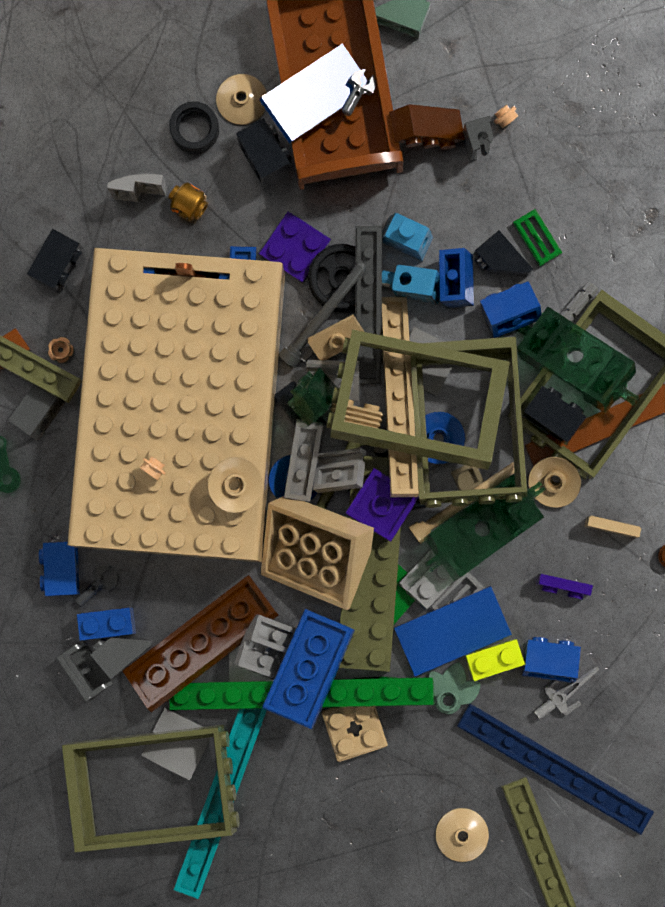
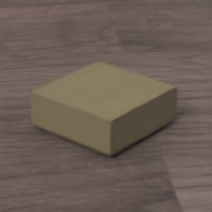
(467, 477)

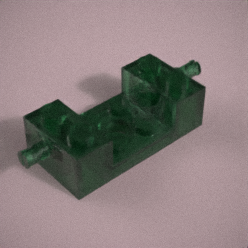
(599, 375)
(459, 545)

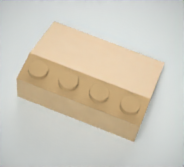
(315, 550)

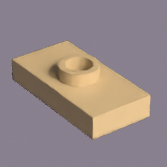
(331, 340)

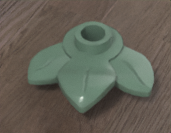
(453, 684)

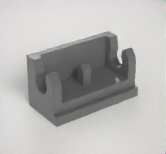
(476, 136)
(36, 412)
(84, 671)

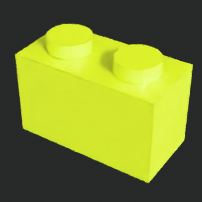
(494, 659)

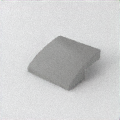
(130, 186)
(264, 646)
(176, 756)

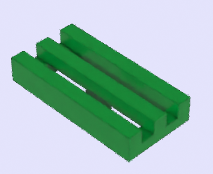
(548, 257)

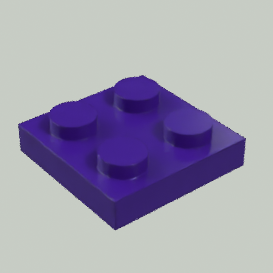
(295, 246)
(378, 509)

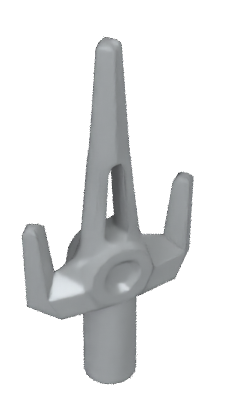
(558, 699)

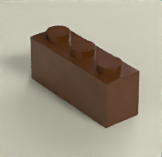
(427, 126)

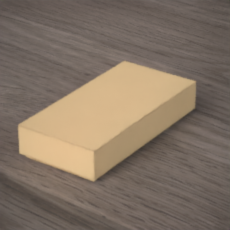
(613, 526)

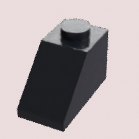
(501, 257)

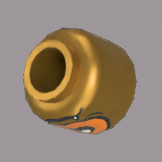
(188, 201)

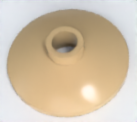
(238, 111)
(248, 489)
(558, 493)
(455, 822)

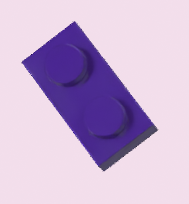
(575, 589)

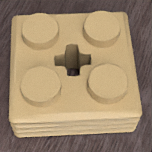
(365, 416)
(346, 744)

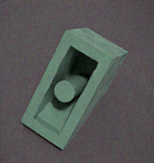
(403, 15)

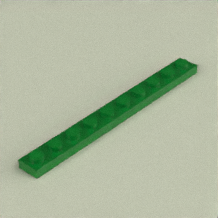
(341, 694)

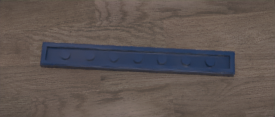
(555, 769)

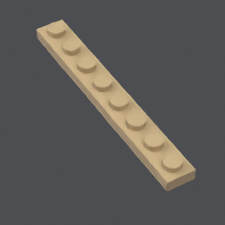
(399, 397)

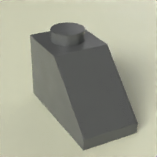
(117, 654)

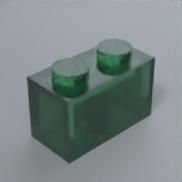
(312, 396)

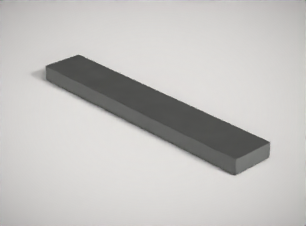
(369, 298)

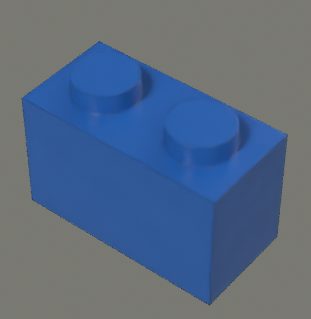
(456, 277)
(511, 309)
(60, 569)
(106, 623)
(551, 660)

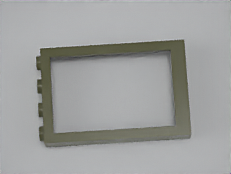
(641, 331)
(495, 348)
(411, 444)
(80, 794)

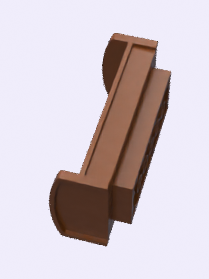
(340, 143)

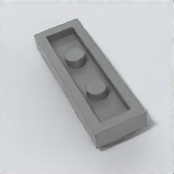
(303, 460)

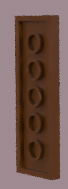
(197, 644)

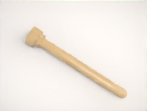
(423, 528)

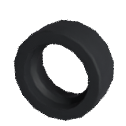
(179, 114)

